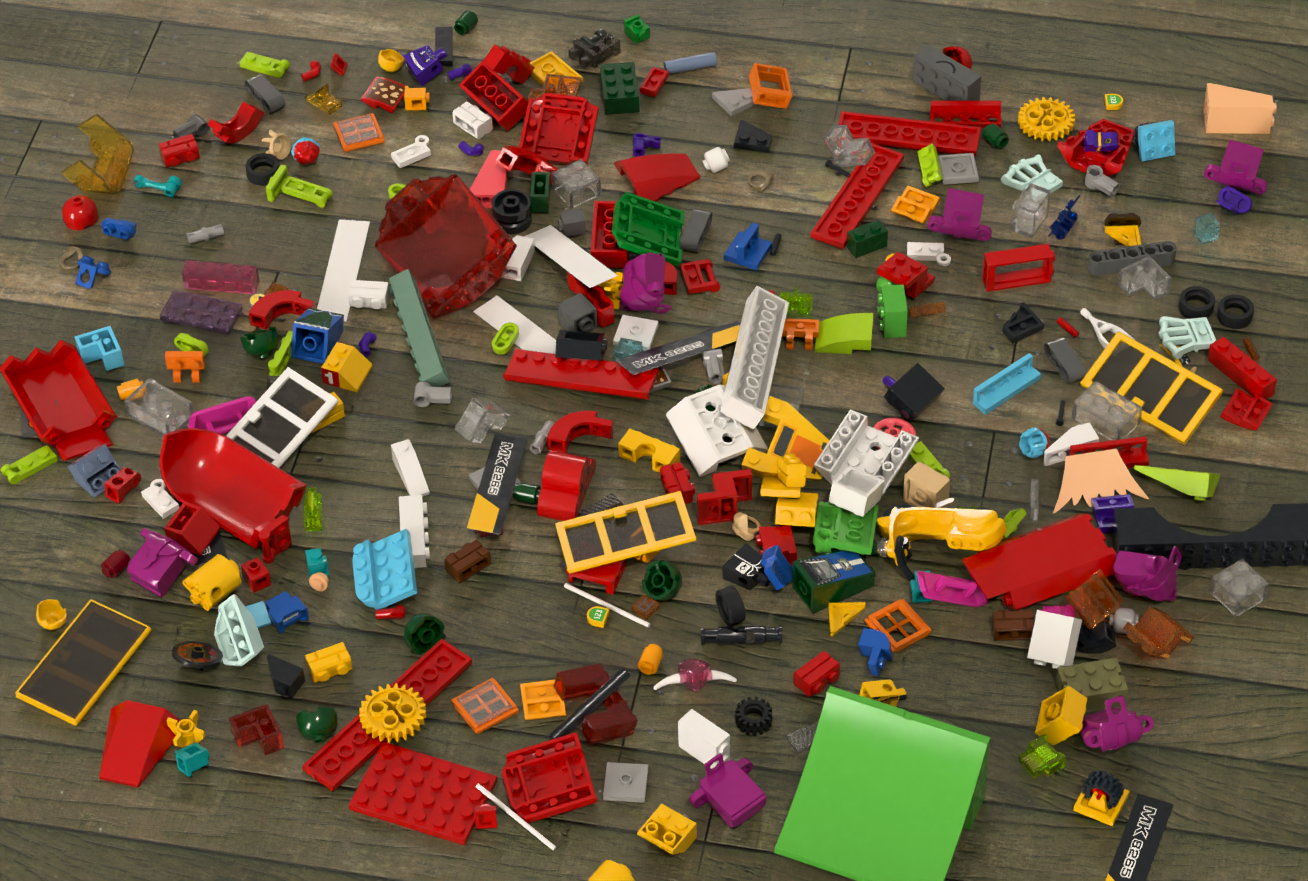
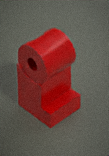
(121, 484)

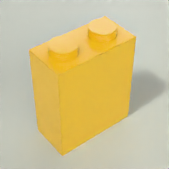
(797, 511)

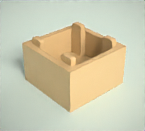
(925, 486)

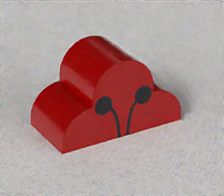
(564, 485)

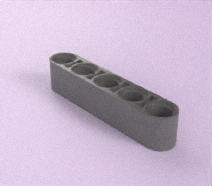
(1112, 260)

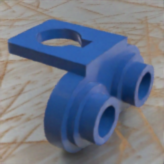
(118, 228)
(86, 263)

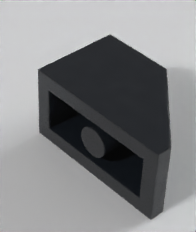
(285, 676)

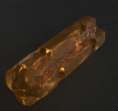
(927, 309)

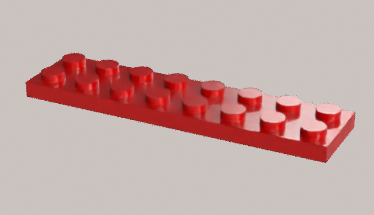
(912, 133)
(857, 197)

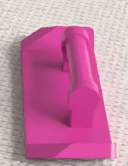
(222, 417)
(950, 589)

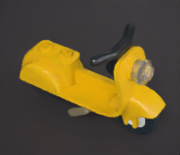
(962, 528)

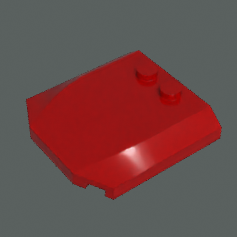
(559, 128)
(548, 779)

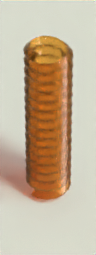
(1251, 349)

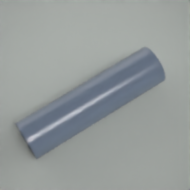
(690, 63)

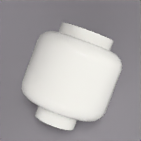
(716, 159)

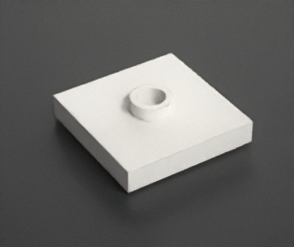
(637, 329)

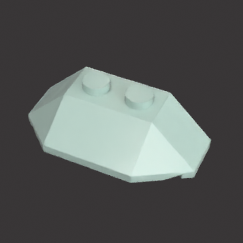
(236, 633)

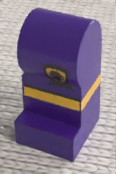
(1100, 141)

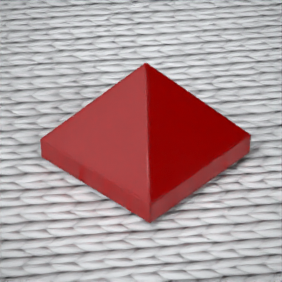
(338, 64)

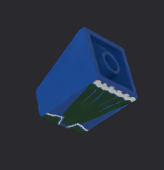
(316, 334)

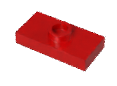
(654, 82)

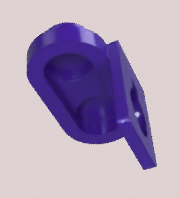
(1234, 200)

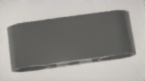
(265, 93)
(696, 230)
(1065, 360)

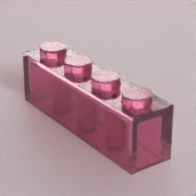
(220, 277)

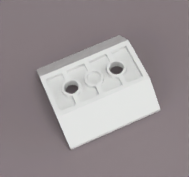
(703, 431)
(853, 445)

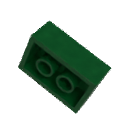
(619, 88)

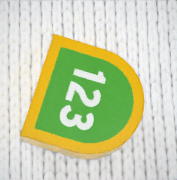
(1113, 101)
(597, 616)

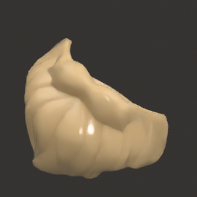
(741, 528)

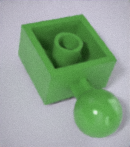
(892, 308)

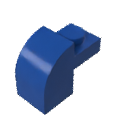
(877, 647)

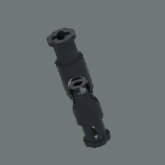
(731, 635)

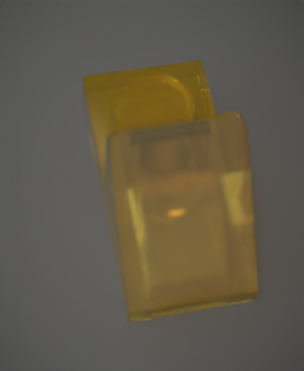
(324, 100)

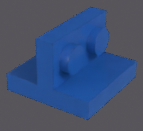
(748, 248)

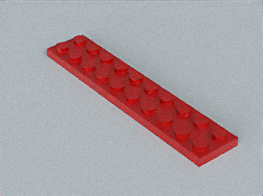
(352, 745)

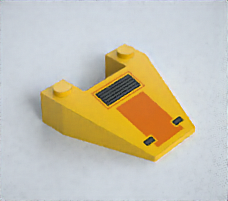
(792, 436)

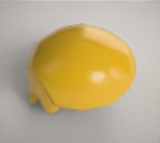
(390, 60)
(50, 614)

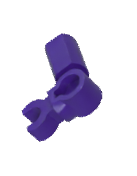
(642, 141)

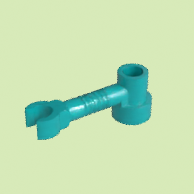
(170, 187)

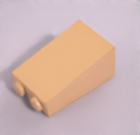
(1237, 111)

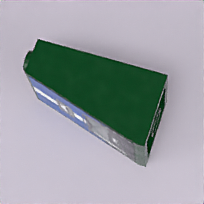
(831, 578)

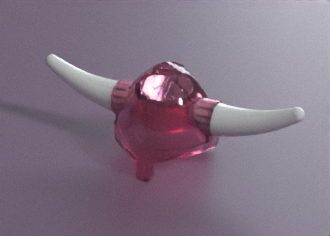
(694, 675)

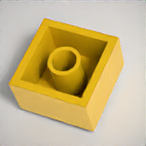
(1061, 715)

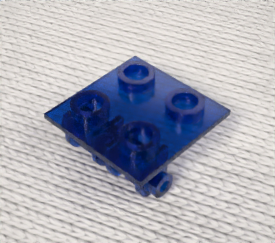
(1066, 221)

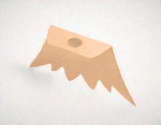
(1094, 475)

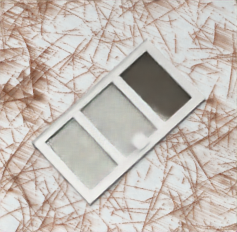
(283, 417)

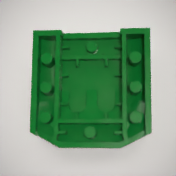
(648, 227)

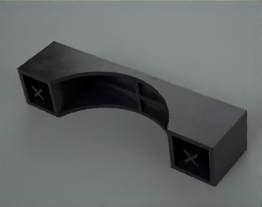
(1274, 541)

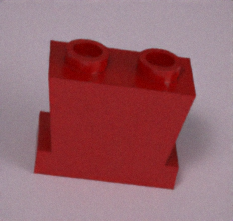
(779, 536)

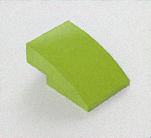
(845, 333)

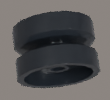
(512, 210)

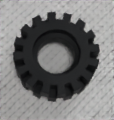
(750, 725)

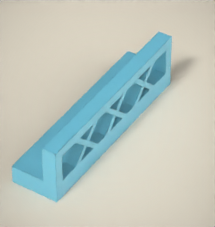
(1007, 385)

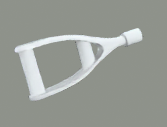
(1103, 327)

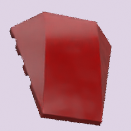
(1109, 161)
(658, 174)
(135, 742)

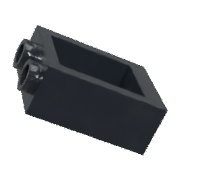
(580, 345)

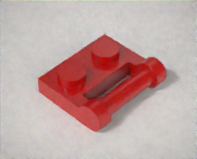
(694, 279)
(279, 536)

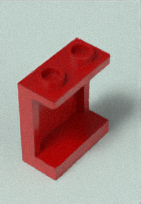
(606, 574)

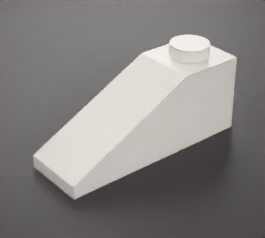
(1061, 448)
(409, 468)

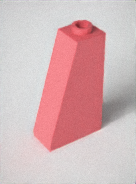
(490, 180)

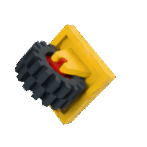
(1101, 797)

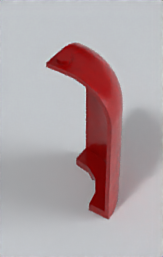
(227, 481)

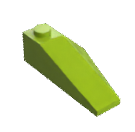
(1189, 482)

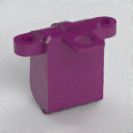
(1239, 168)
(961, 216)
(644, 284)
(158, 562)
(1148, 574)
(1114, 726)
(729, 791)

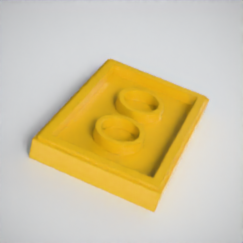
(551, 64)
(776, 488)

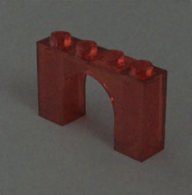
(602, 726)

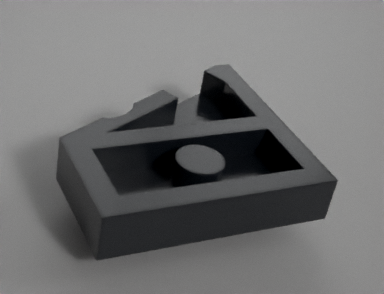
(752, 138)
(1022, 324)

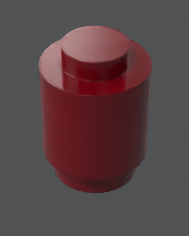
(115, 563)

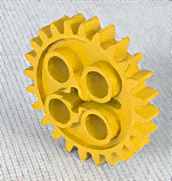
(1046, 119)
(392, 712)

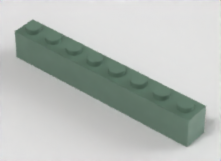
(419, 329)

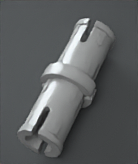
(205, 234)
(541, 438)

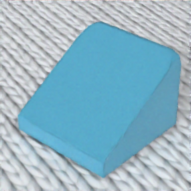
(260, 614)

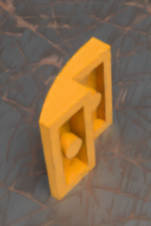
(915, 204)
(541, 700)

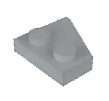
(734, 100)

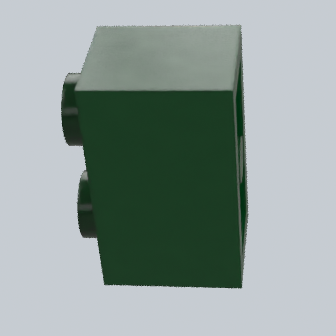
(540, 191)
(867, 238)

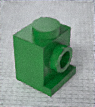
(636, 29)

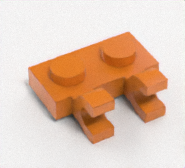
(800, 328)
(185, 360)

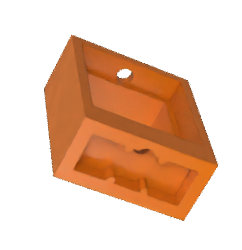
(767, 96)

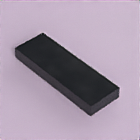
(444, 40)

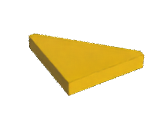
(1125, 234)
(842, 613)

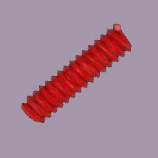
(1069, 328)

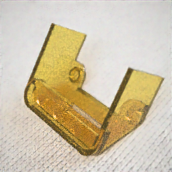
(113, 158)

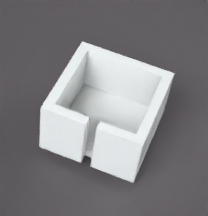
(856, 491)

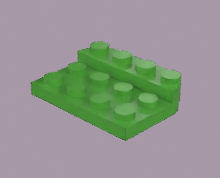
(843, 529)

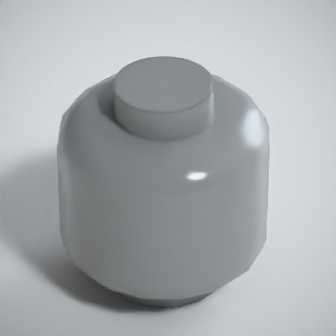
(1120, 619)

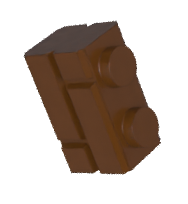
(467, 561)
(1013, 625)

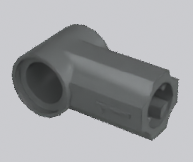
(195, 125)

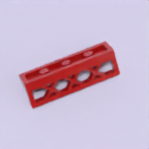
(965, 111)
(1129, 455)

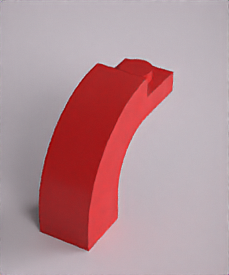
(239, 126)
(520, 159)
(278, 304)
(577, 425)

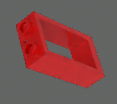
(1022, 277)

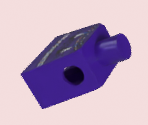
(425, 63)

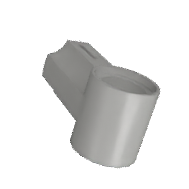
(1097, 180)
(714, 364)
(427, 394)

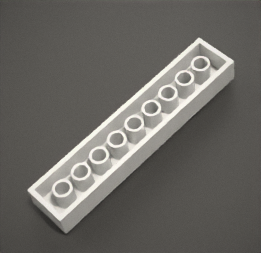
(754, 357)

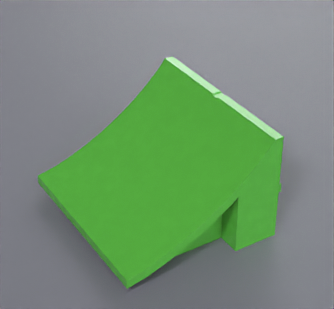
(884, 792)

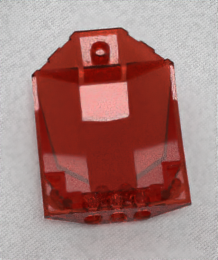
(444, 241)

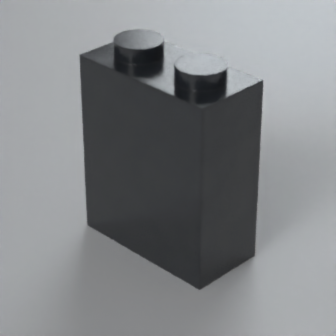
(914, 392)

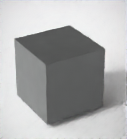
(577, 314)

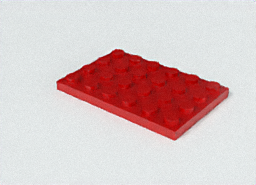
(422, 793)

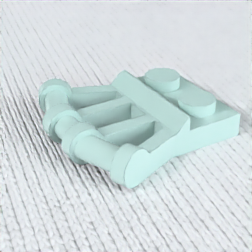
(1044, 179)
(1196, 334)

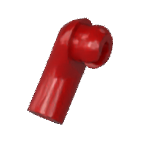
(314, 71)
(391, 613)

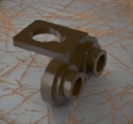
(1122, 220)

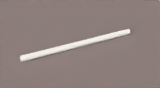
(607, 605)
(516, 817)

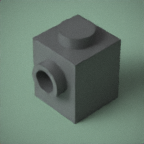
(572, 222)

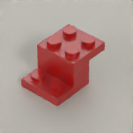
(906, 271)
(726, 491)

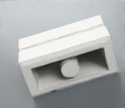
(472, 120)
(369, 294)

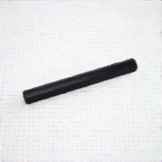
(591, 704)

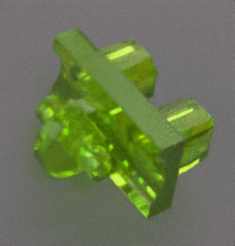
(798, 301)

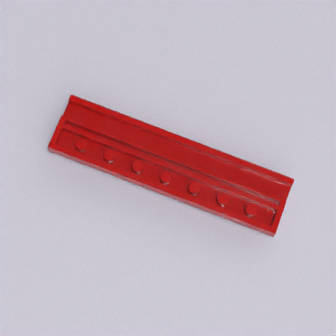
(579, 374)

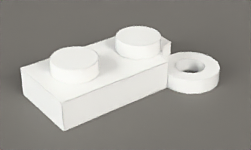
(412, 152)
(928, 252)
(160, 499)

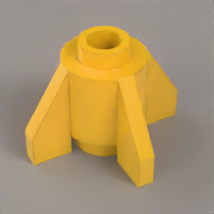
(612, 289)
(186, 730)

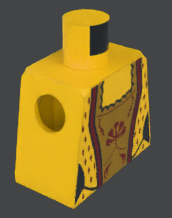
(883, 691)

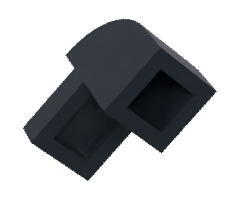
(1097, 639)

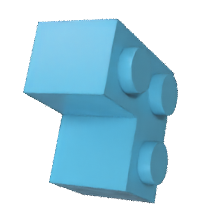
(100, 345)

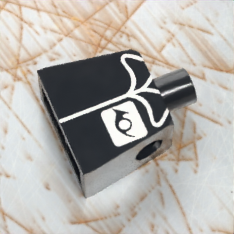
(745, 568)

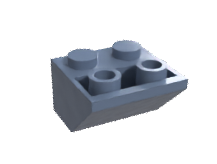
(94, 469)

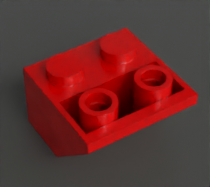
(192, 528)

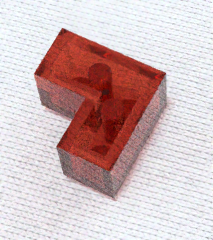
(258, 726)

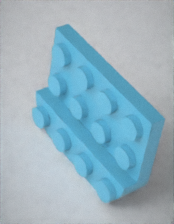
(384, 570)

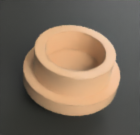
(319, 581)

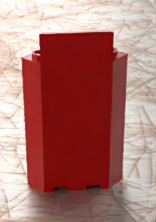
(61, 376)
(1042, 562)

